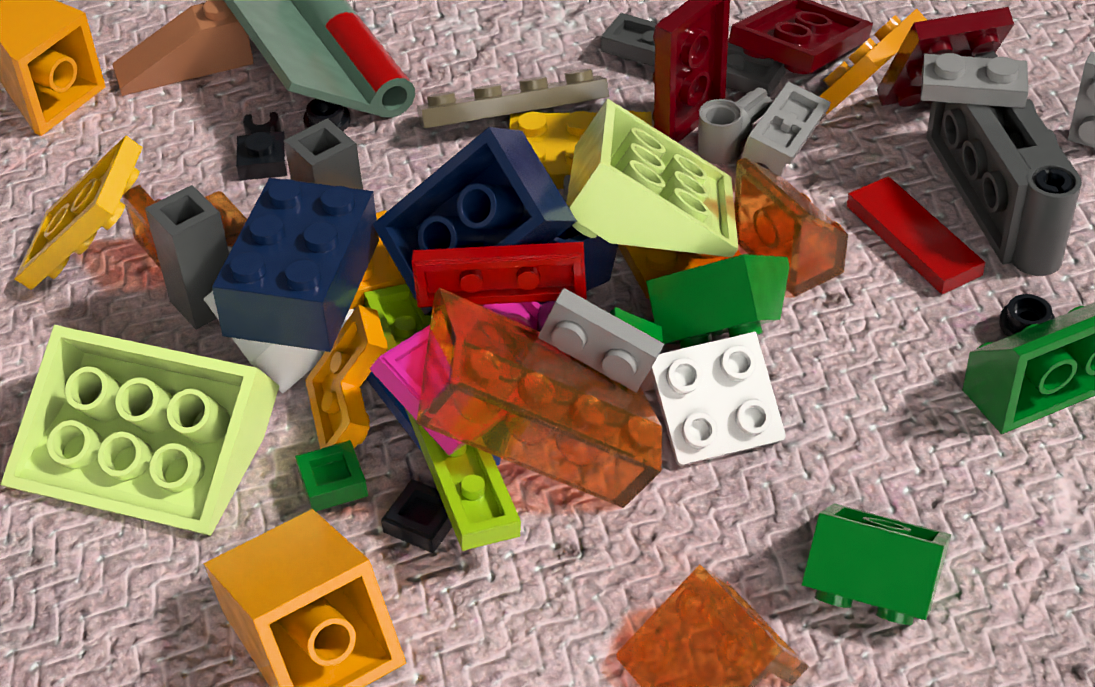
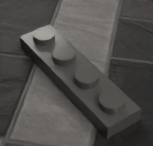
(633, 40)

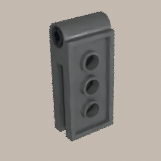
(1009, 179)

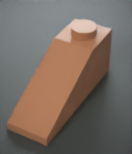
(190, 46)

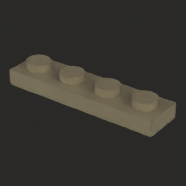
(493, 102)

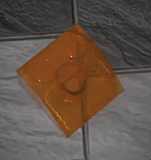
(785, 223)

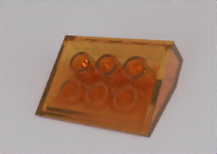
(534, 404)

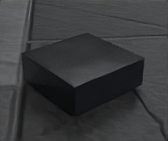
(418, 517)

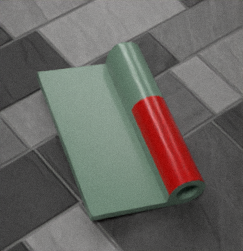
(326, 53)

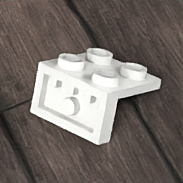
(716, 399)

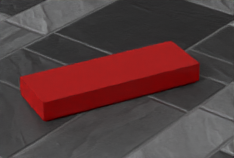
(916, 235)
(500, 273)

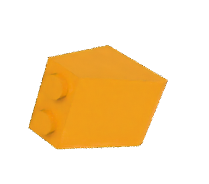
(47, 60)
(307, 606)

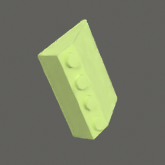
(648, 189)
(139, 429)

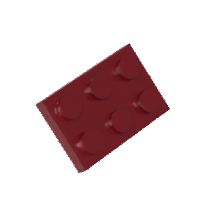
(799, 34)
(957, 34)
(689, 64)

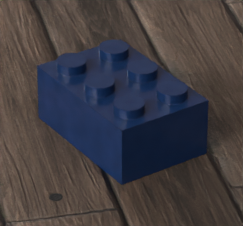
(479, 198)
(297, 264)

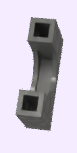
(191, 230)

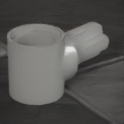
(727, 124)

